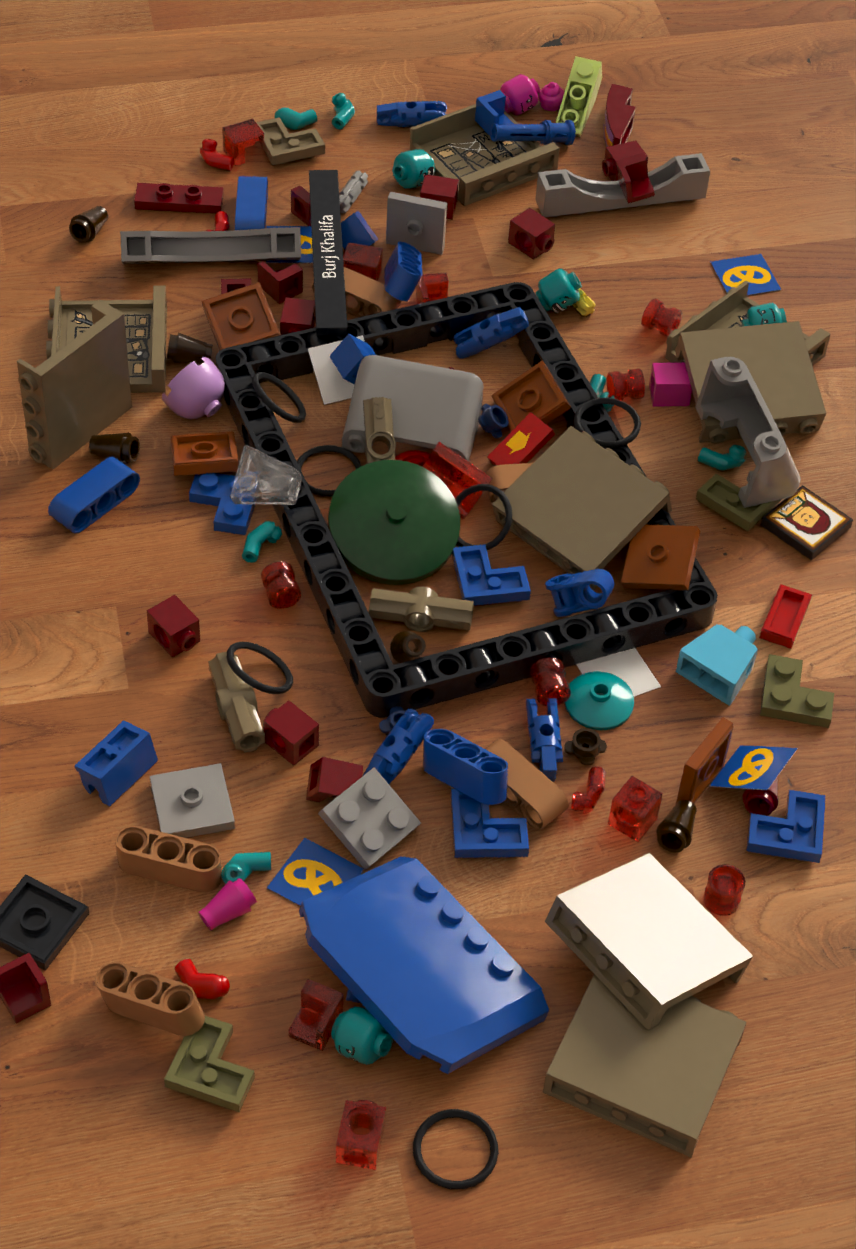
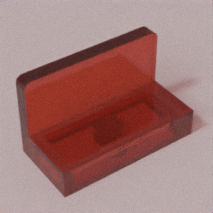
(457, 475)

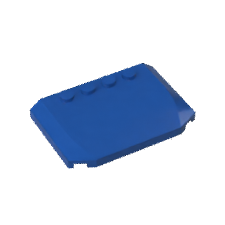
(422, 964)

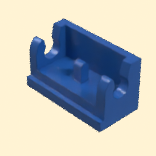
(117, 762)

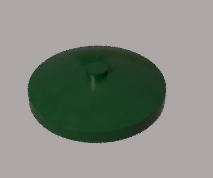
(394, 522)

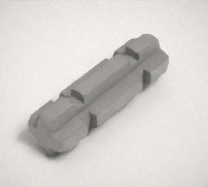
(352, 190)

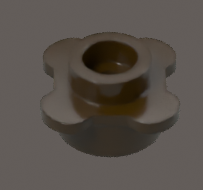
(585, 738)

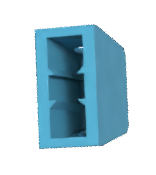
(719, 661)

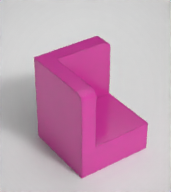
(669, 385)

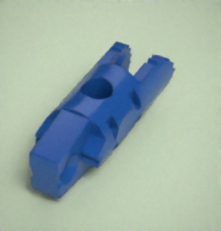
(409, 113)
(490, 332)
(545, 737)
(400, 744)

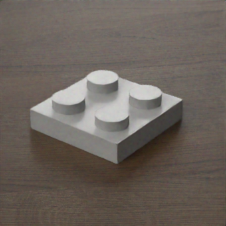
(369, 818)

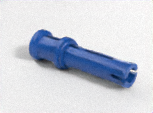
(545, 132)

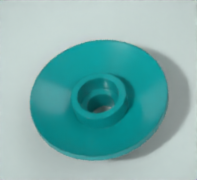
(596, 710)

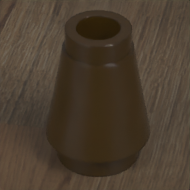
(87, 224)
(187, 349)
(119, 445)
(400, 649)
(677, 827)

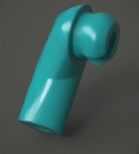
(344, 110)
(295, 120)
(598, 383)
(725, 461)
(257, 537)
(244, 864)

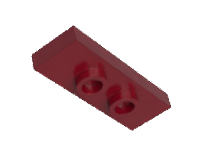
(179, 198)

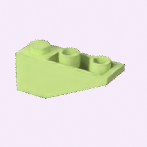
(580, 93)

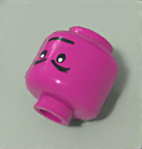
(520, 94)

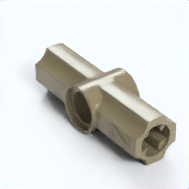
(378, 427)
(421, 609)
(236, 704)

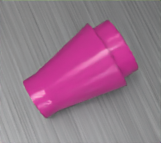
(228, 904)

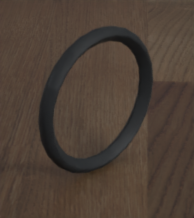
(287, 390)
(612, 444)
(331, 448)
(508, 511)
(249, 680)
(455, 1113)

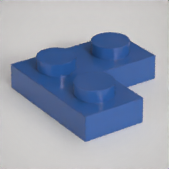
(216, 491)
(484, 584)
(482, 836)
(794, 837)

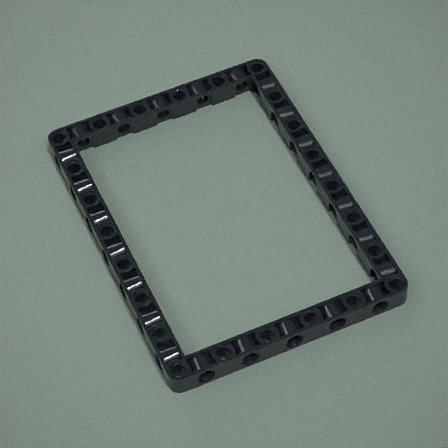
(482, 663)

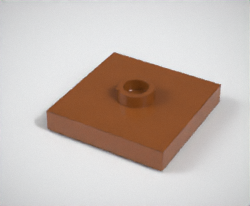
(240, 317)
(534, 393)
(204, 453)
(661, 557)
(705, 762)

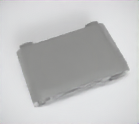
(736, 401)
(426, 403)

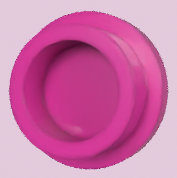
(551, 96)

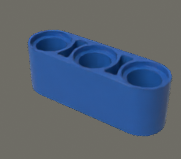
(251, 203)
(403, 271)
(93, 495)
(465, 766)

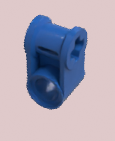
(573, 593)

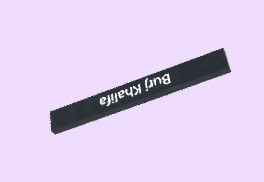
(327, 253)

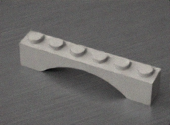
(566, 193)
(210, 246)

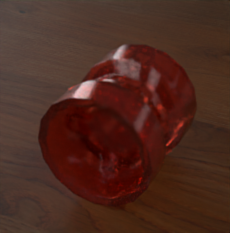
(661, 318)
(626, 384)
(280, 585)
(548, 683)
(724, 890)

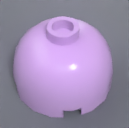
(196, 390)

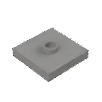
(416, 222)
(192, 801)

